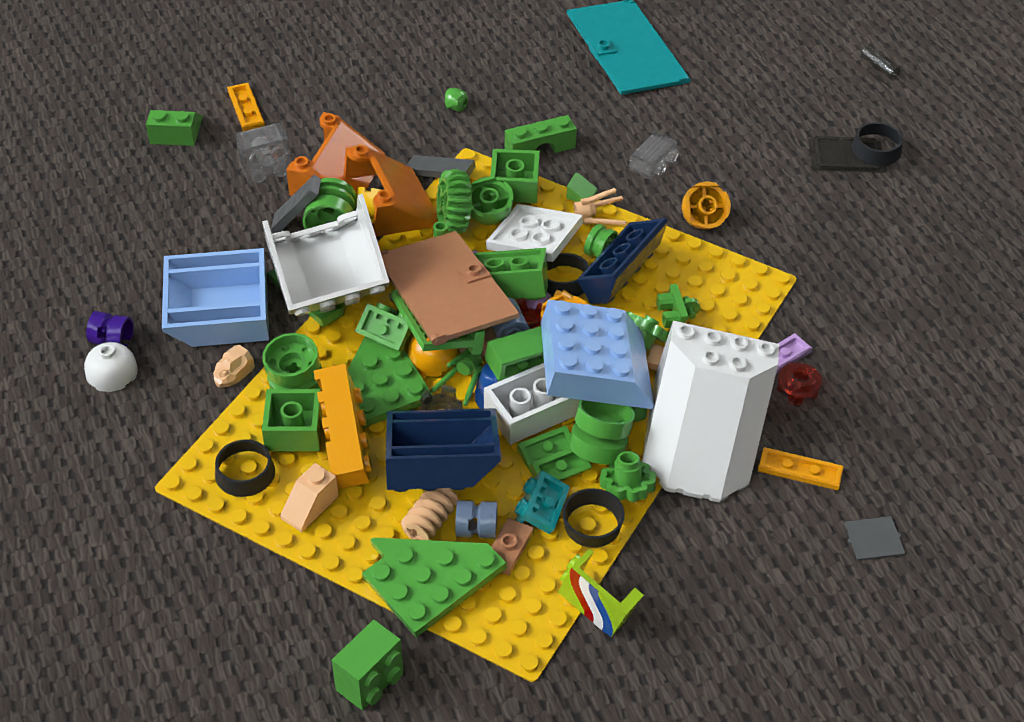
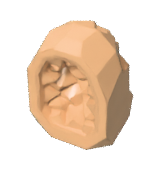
(233, 366)

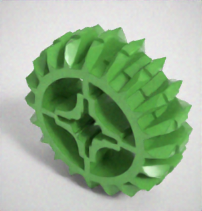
(454, 200)

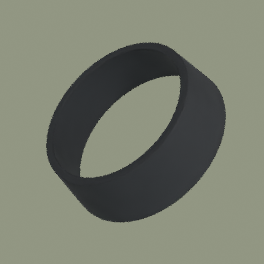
(873, 156)
(571, 287)
(244, 487)
(595, 497)

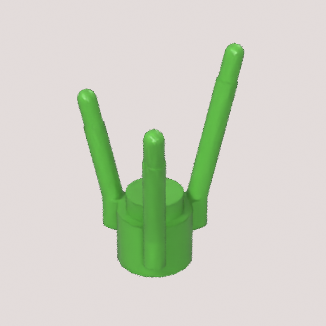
(466, 365)

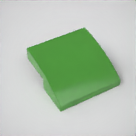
(552, 455)

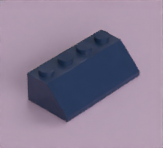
(621, 260)

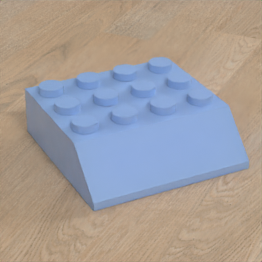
(216, 297)
(594, 355)

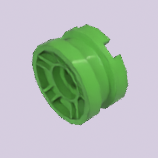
(598, 240)

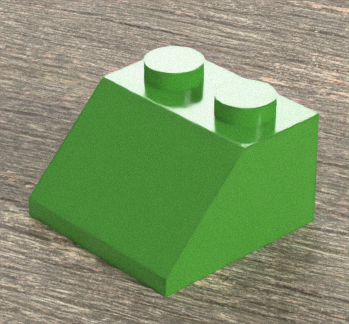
(173, 127)

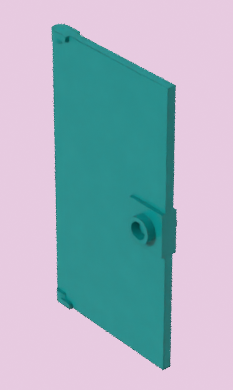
(627, 47)

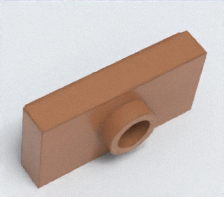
(512, 542)

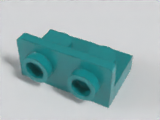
(542, 501)

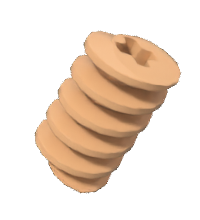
(429, 513)

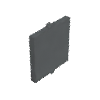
(874, 538)

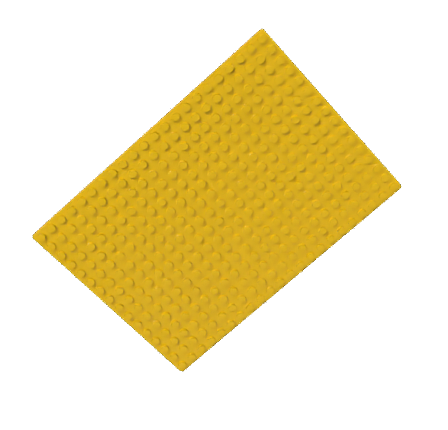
(513, 617)

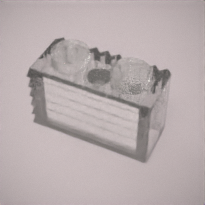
(654, 156)

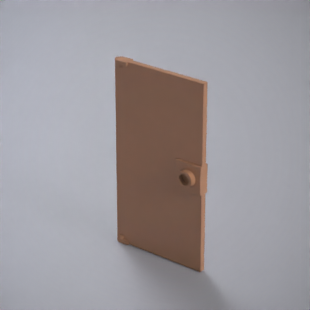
(447, 287)

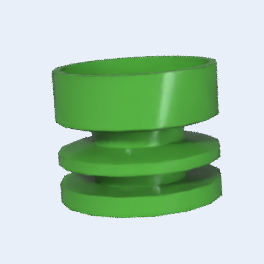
(333, 200)
(291, 362)

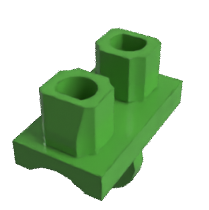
(679, 307)

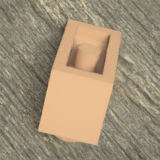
(309, 497)

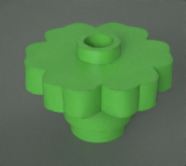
(650, 329)
(628, 477)

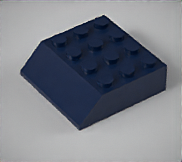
(440, 448)

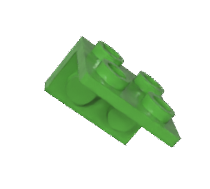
(384, 326)

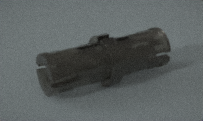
(880, 62)

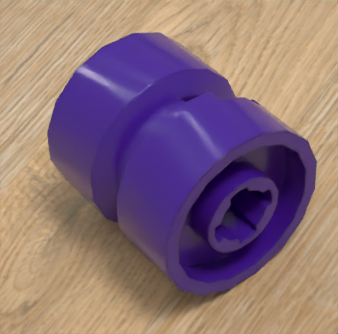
(106, 328)

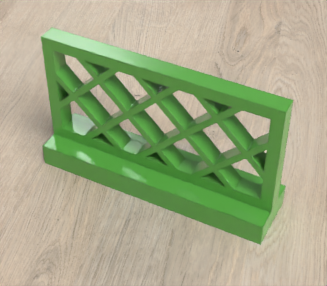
(472, 341)

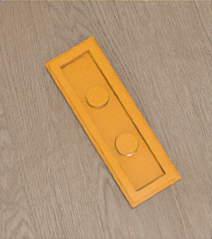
(245, 106)
(800, 468)

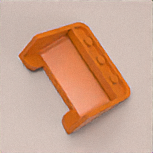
(331, 156)
(403, 202)

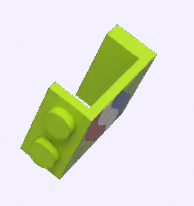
(593, 599)

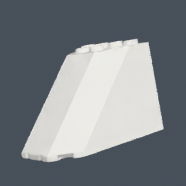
(328, 262)
(708, 410)

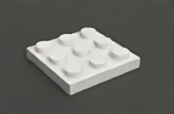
(535, 228)

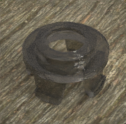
(445, 400)

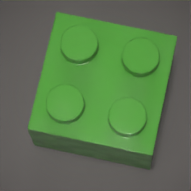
(519, 170)
(292, 420)
(368, 665)

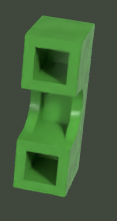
(558, 132)

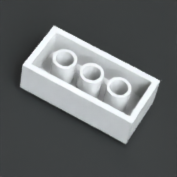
(524, 404)

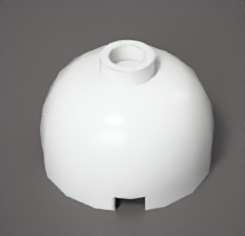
(110, 367)

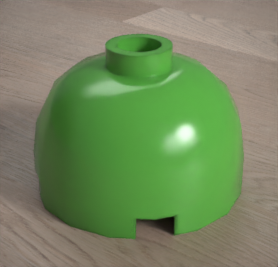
(491, 200)

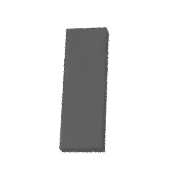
(434, 166)
(296, 204)

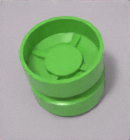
(601, 431)

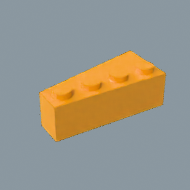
(343, 426)

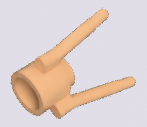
(587, 208)

